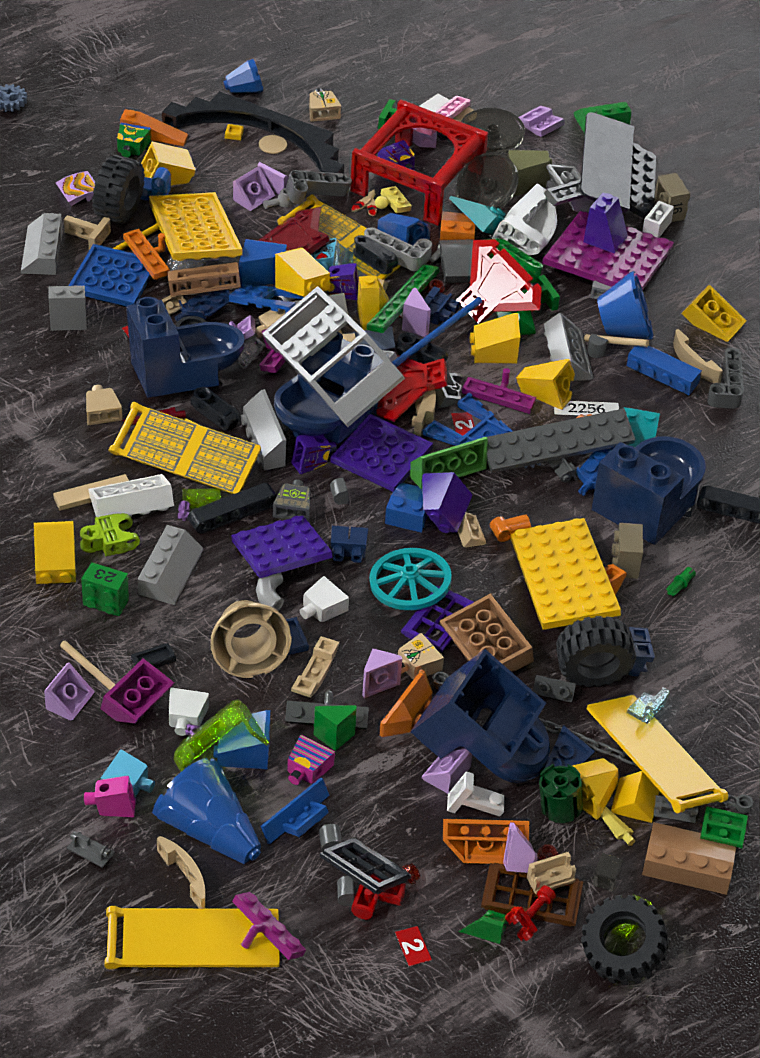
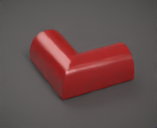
(366, 901)

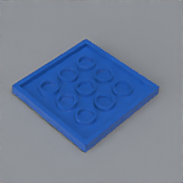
(112, 276)

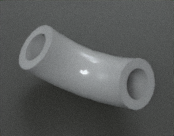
(267, 593)

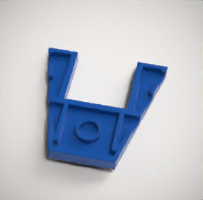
(262, 297)
(487, 427)

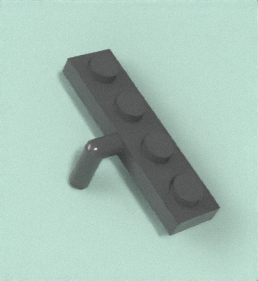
(304, 711)

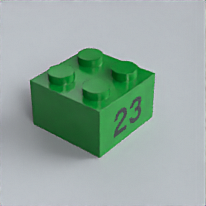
(105, 589)

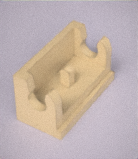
(551, 872)

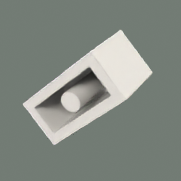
(658, 219)

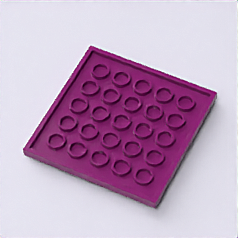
(638, 253)

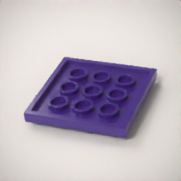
(381, 452)
(281, 546)

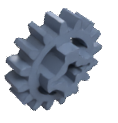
(12, 97)

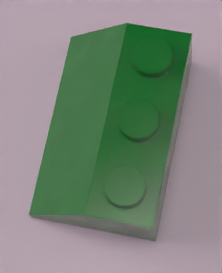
(616, 111)

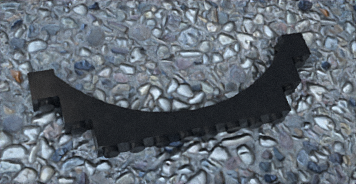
(228, 109)

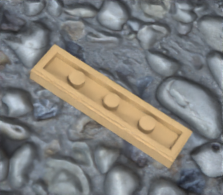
(80, 495)

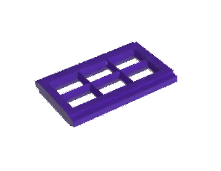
(419, 616)

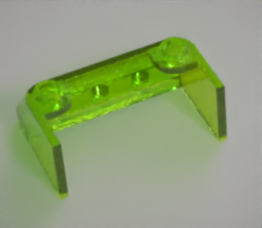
(214, 729)

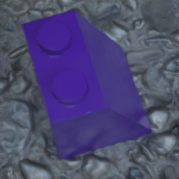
(605, 224)
(445, 500)

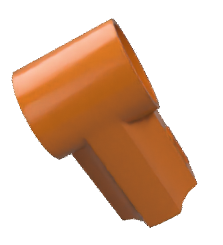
(503, 527)

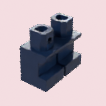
(440, 305)
(353, 547)
(643, 650)

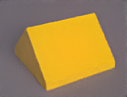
(635, 797)

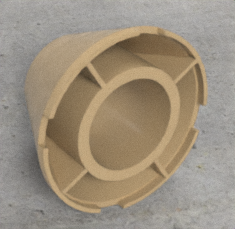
(255, 653)

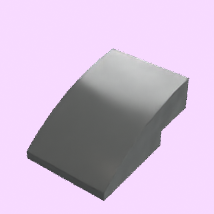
(456, 260)

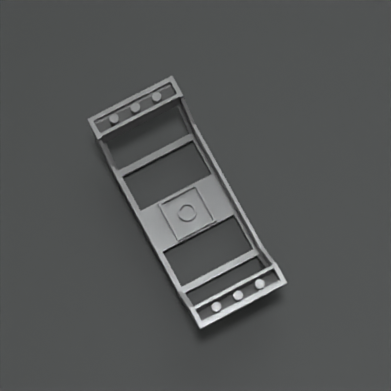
(307, 330)

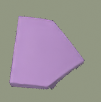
(246, 326)

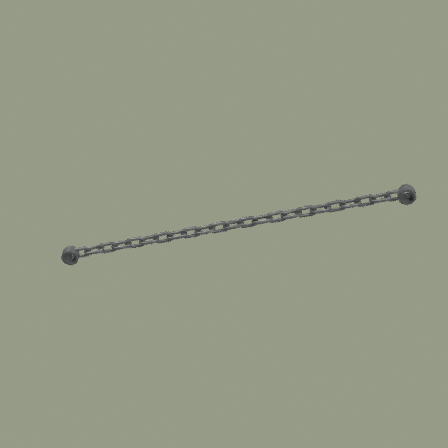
(745, 800)

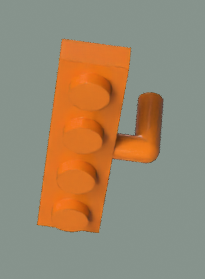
(147, 254)

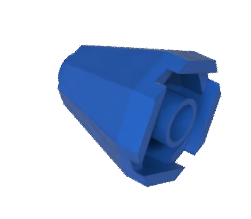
(244, 79)

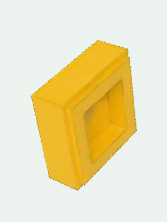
(234, 132)

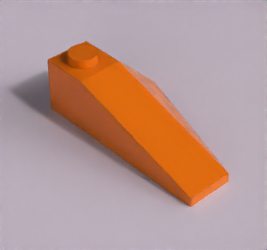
(159, 131)

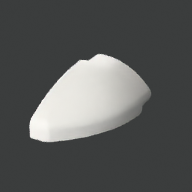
(529, 222)

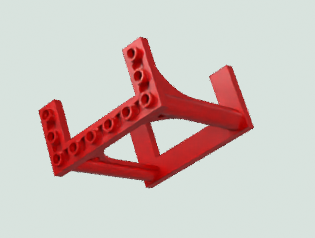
(401, 125)

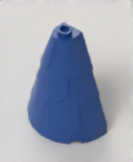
(209, 811)

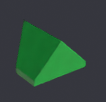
(488, 927)

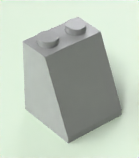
(67, 308)

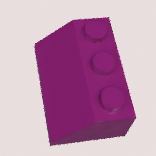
(136, 693)

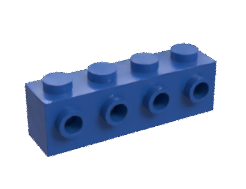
(664, 368)

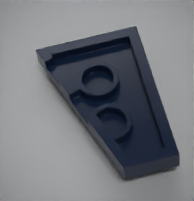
(569, 750)

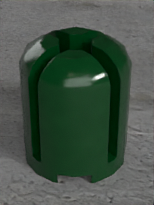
(561, 793)

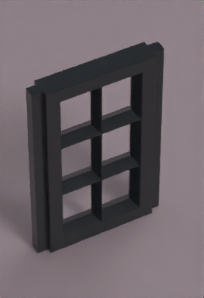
(331, 856)

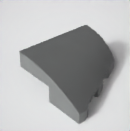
(451, 393)

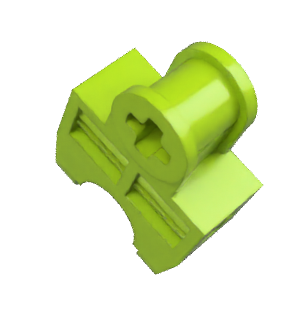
(109, 535)

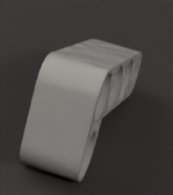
(408, 255)

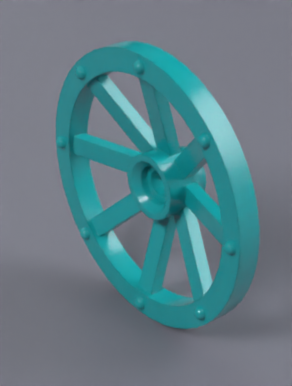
(410, 575)

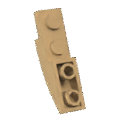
(425, 411)

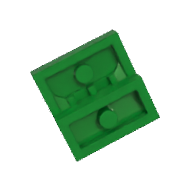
(724, 827)

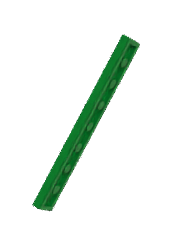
(395, 305)

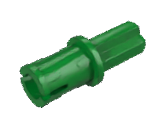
(680, 581)

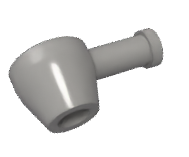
(282, 200)

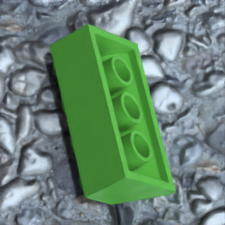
(460, 459)

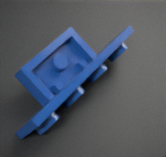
(299, 813)

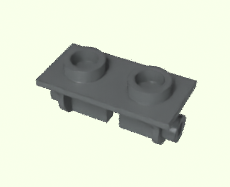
(565, 470)
(554, 688)
(664, 810)
(90, 849)

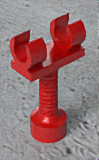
(545, 895)

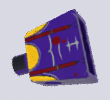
(399, 153)
(344, 280)
(311, 452)

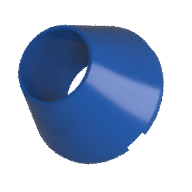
(625, 309)

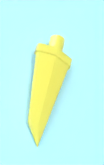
(618, 828)

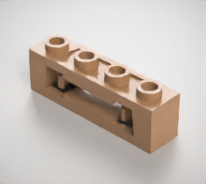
(204, 279)

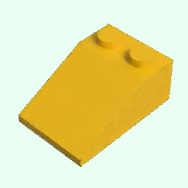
(714, 314)

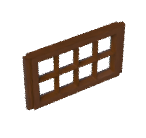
(492, 886)

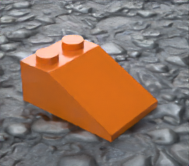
(456, 227)

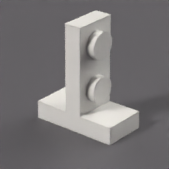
(476, 797)

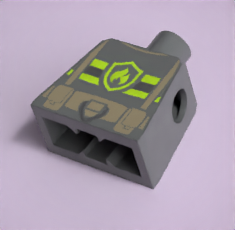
(292, 501)

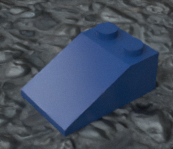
(406, 508)

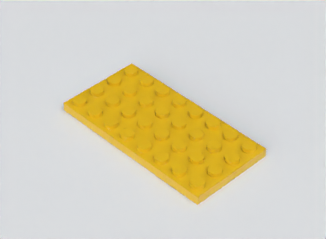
(195, 226)
(564, 573)

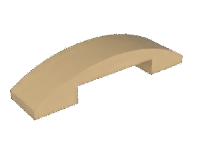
(710, 370)
(317, 668)
(173, 853)

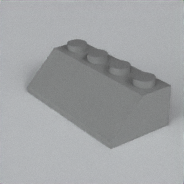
(42, 245)
(567, 342)
(265, 431)
(169, 565)

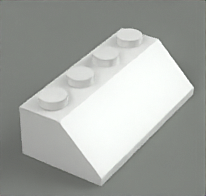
(132, 496)

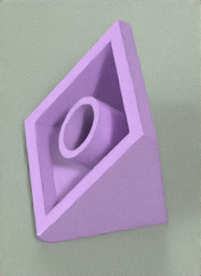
(275, 179)
(252, 189)
(416, 314)
(381, 672)
(67, 693)
(447, 771)

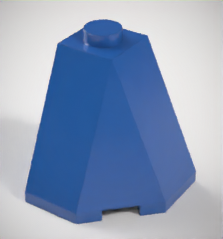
(404, 228)

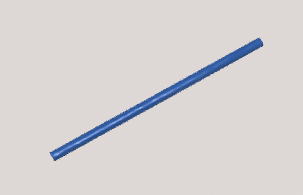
(437, 332)

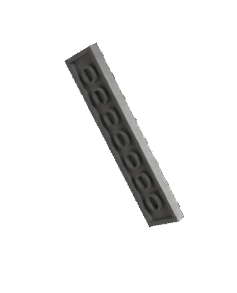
(558, 440)

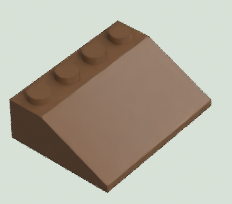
(489, 628)
(688, 860)

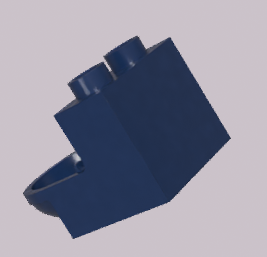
(179, 357)
(303, 408)
(649, 484)
(513, 737)

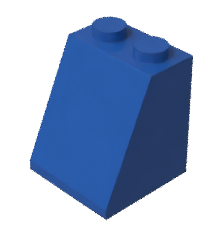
(258, 262)
(242, 749)

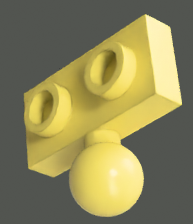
(394, 198)

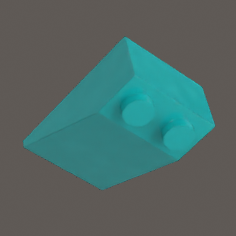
(483, 216)
(643, 424)

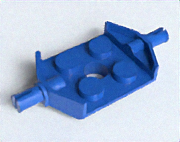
(589, 470)

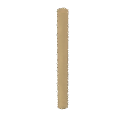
(622, 341)
(87, 665)

